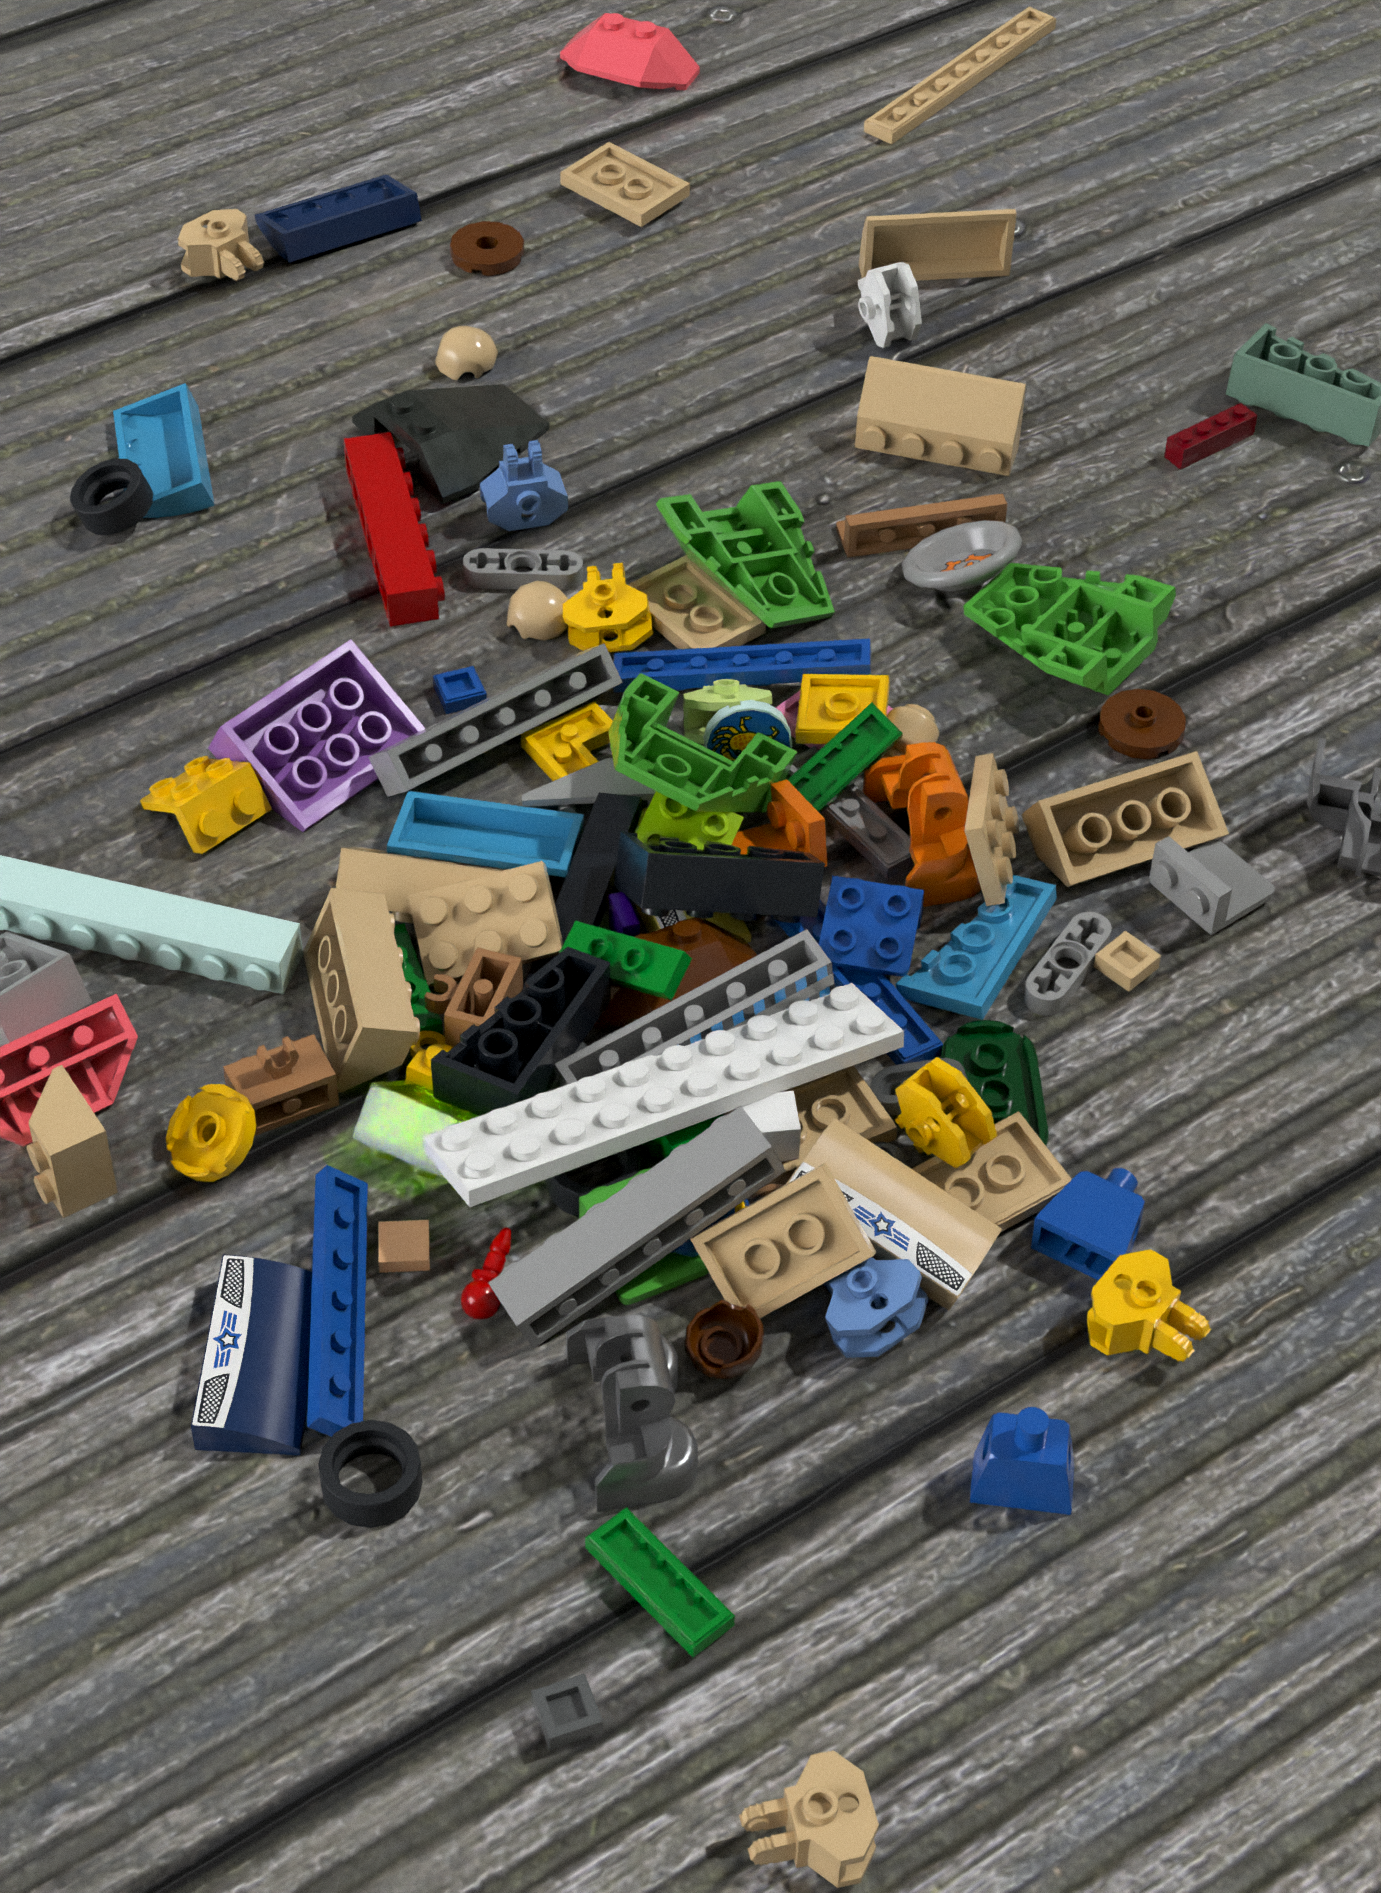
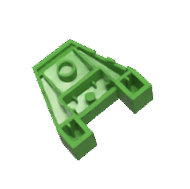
(684, 769)

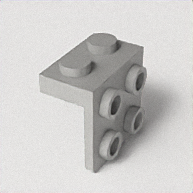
(1208, 882)

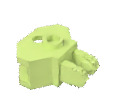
(704, 703)

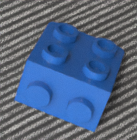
(871, 925)

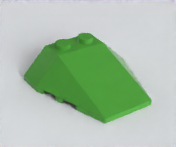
(754, 553)

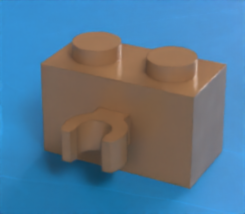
(484, 984)
(285, 1082)

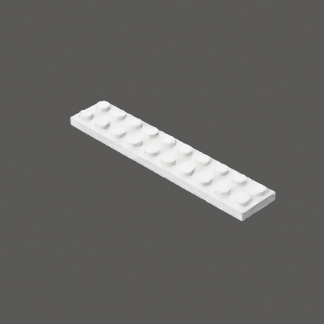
(659, 1094)

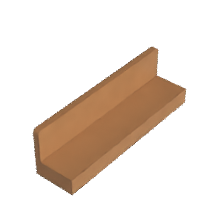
(908, 526)

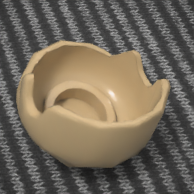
(464, 351)
(537, 611)

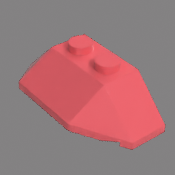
(631, 53)
(88, 1044)

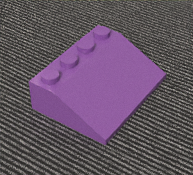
(316, 735)

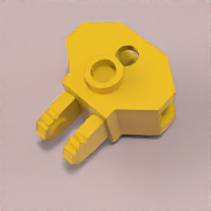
(608, 610)
(944, 1113)
(1142, 1309)

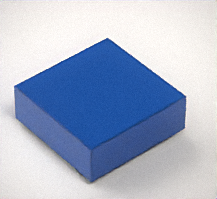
(459, 689)

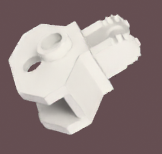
(890, 303)

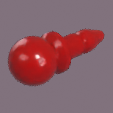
(478, 1297)

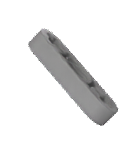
(493, 559)
(1066, 980)

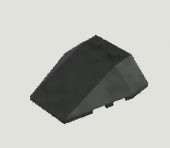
(455, 432)

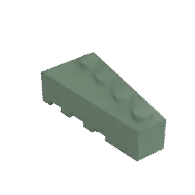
(1305, 387)

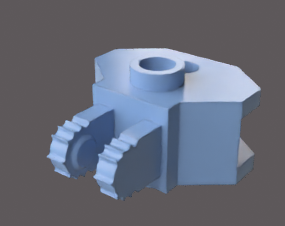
(525, 488)
(868, 1299)

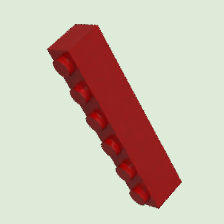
(392, 529)

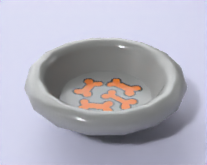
(962, 555)

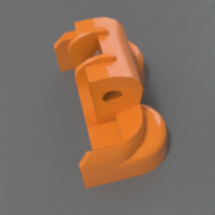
(937, 814)

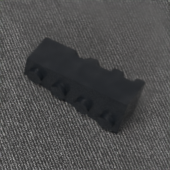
(718, 879)
(518, 1046)

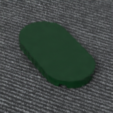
(1001, 1070)

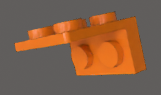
(793, 825)

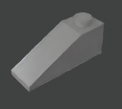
(580, 789)

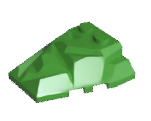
(1074, 626)

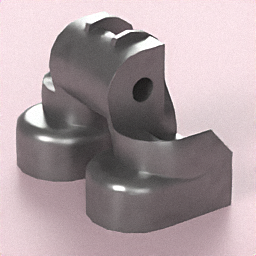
(1348, 808)
(647, 1449)

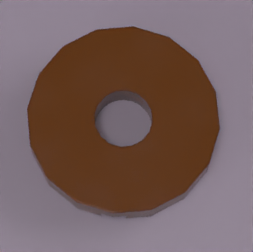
(487, 247)

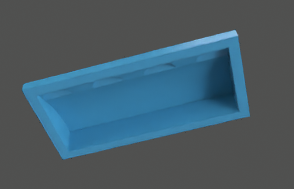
(169, 447)
(485, 833)

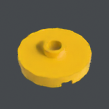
(211, 1133)

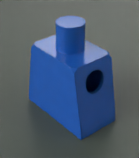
(1090, 1222)
(1024, 1463)

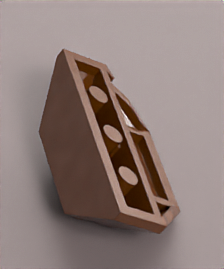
(712, 954)

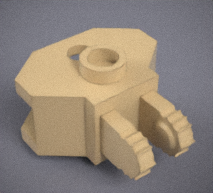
(219, 248)
(825, 1820)

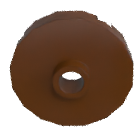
(1142, 723)

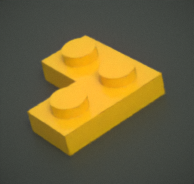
(566, 741)

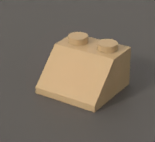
(69, 1148)

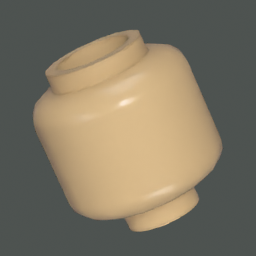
(915, 724)

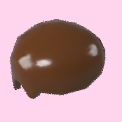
(724, 1340)

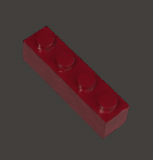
(1210, 436)

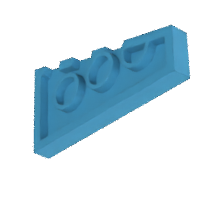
(981, 953)

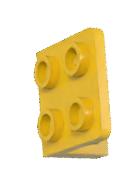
(210, 800)

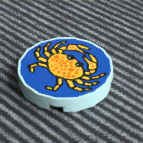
(736, 726)

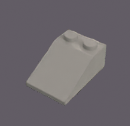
(35, 986)

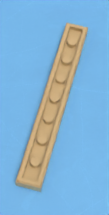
(959, 75)

